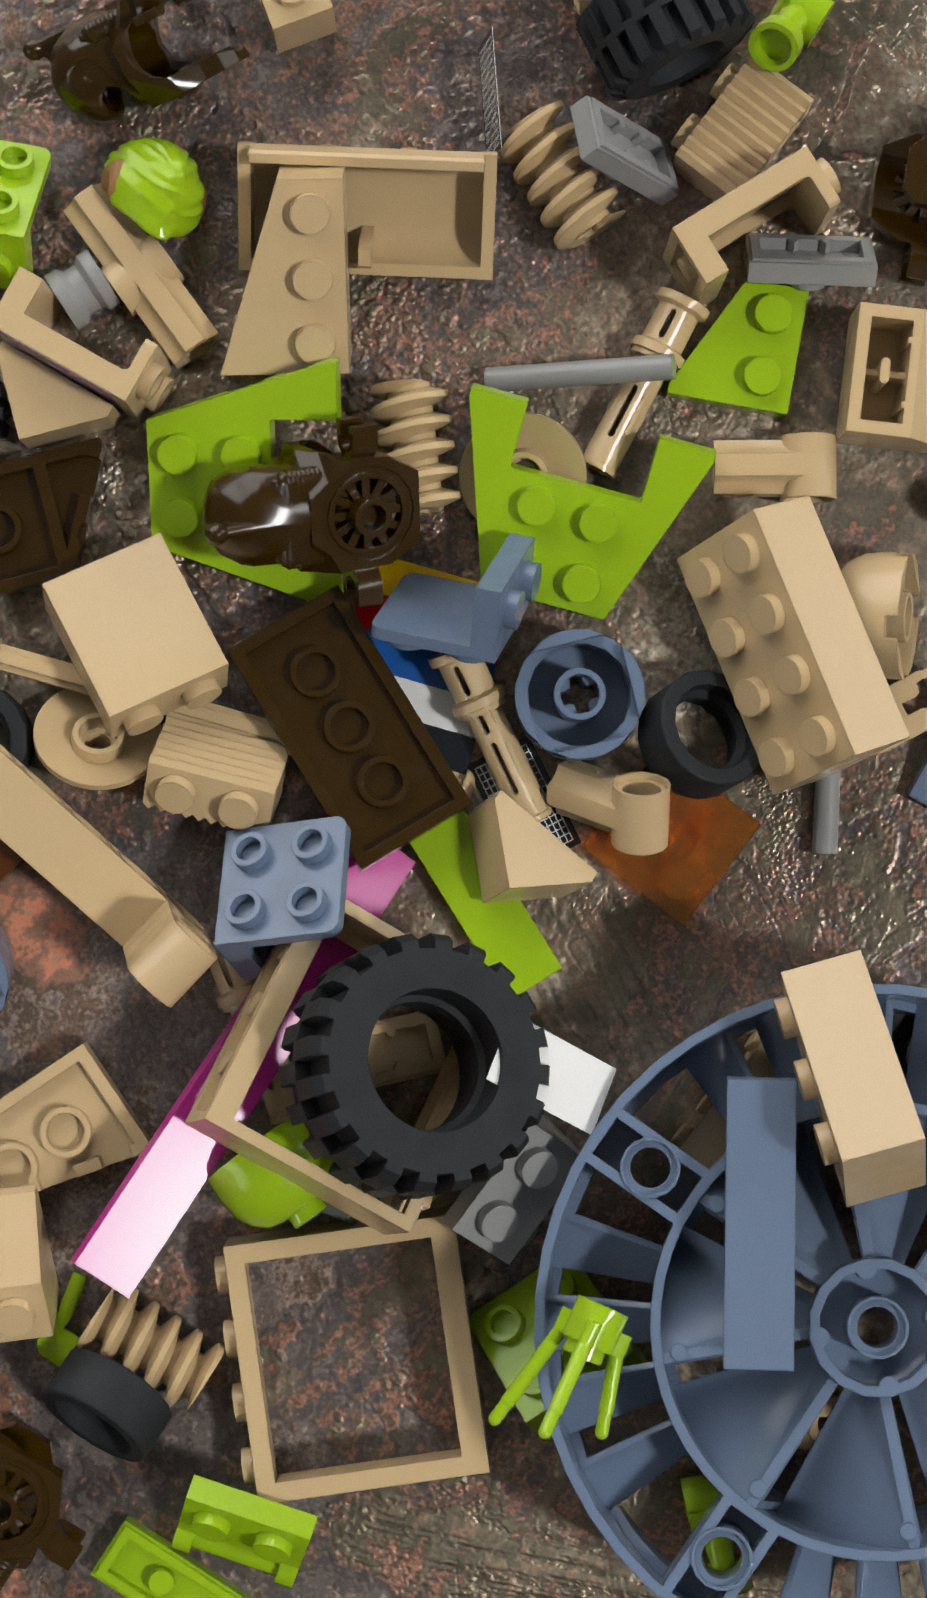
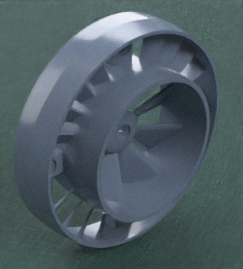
(748, 1423)

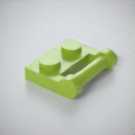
(244, 1529)

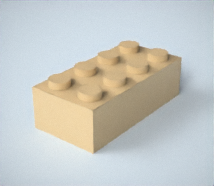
(792, 645)

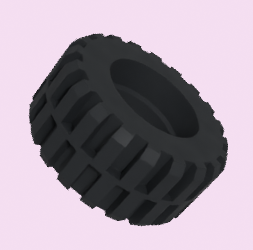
(335, 1081)

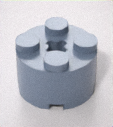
(597, 665)

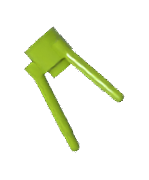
(591, 1334)

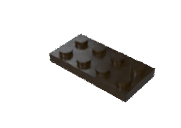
(349, 727)

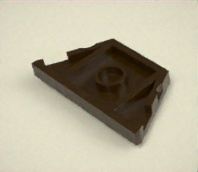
(46, 513)

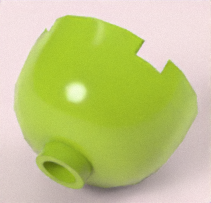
(263, 1196)

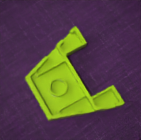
(225, 432)
(583, 533)

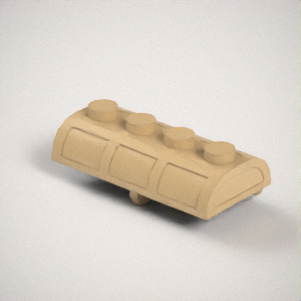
(405, 206)

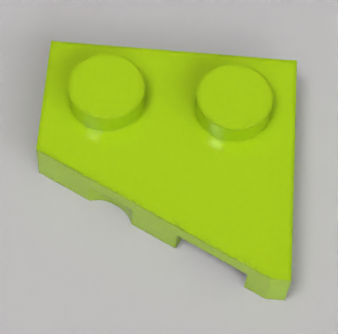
(747, 353)

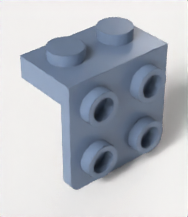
(461, 616)
(281, 888)

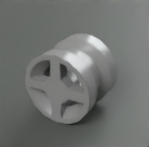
(82, 289)

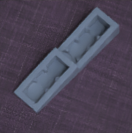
(759, 1224)

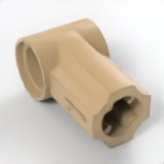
(781, 468)
(626, 805)

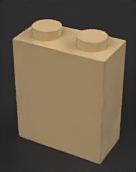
(136, 636)

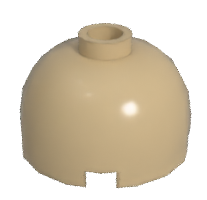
(883, 597)

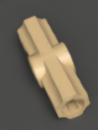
(143, 277)

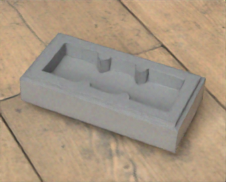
(624, 150)
(810, 260)

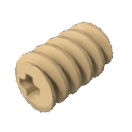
(558, 178)
(413, 437)
(152, 1346)

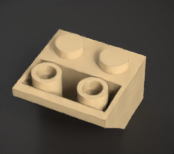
(885, 379)

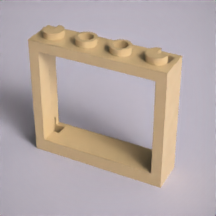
(245, 1051)
(250, 1395)

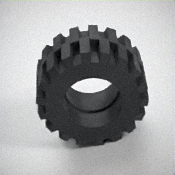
(659, 43)

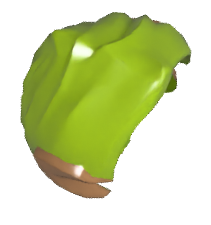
(155, 186)

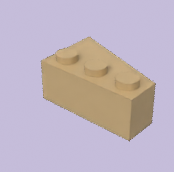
(298, 280)
(853, 1077)

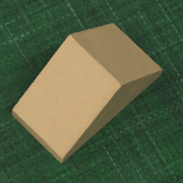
(49, 405)
(520, 856)

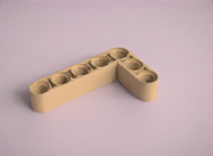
(159, 937)

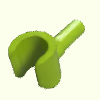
(58, 1346)

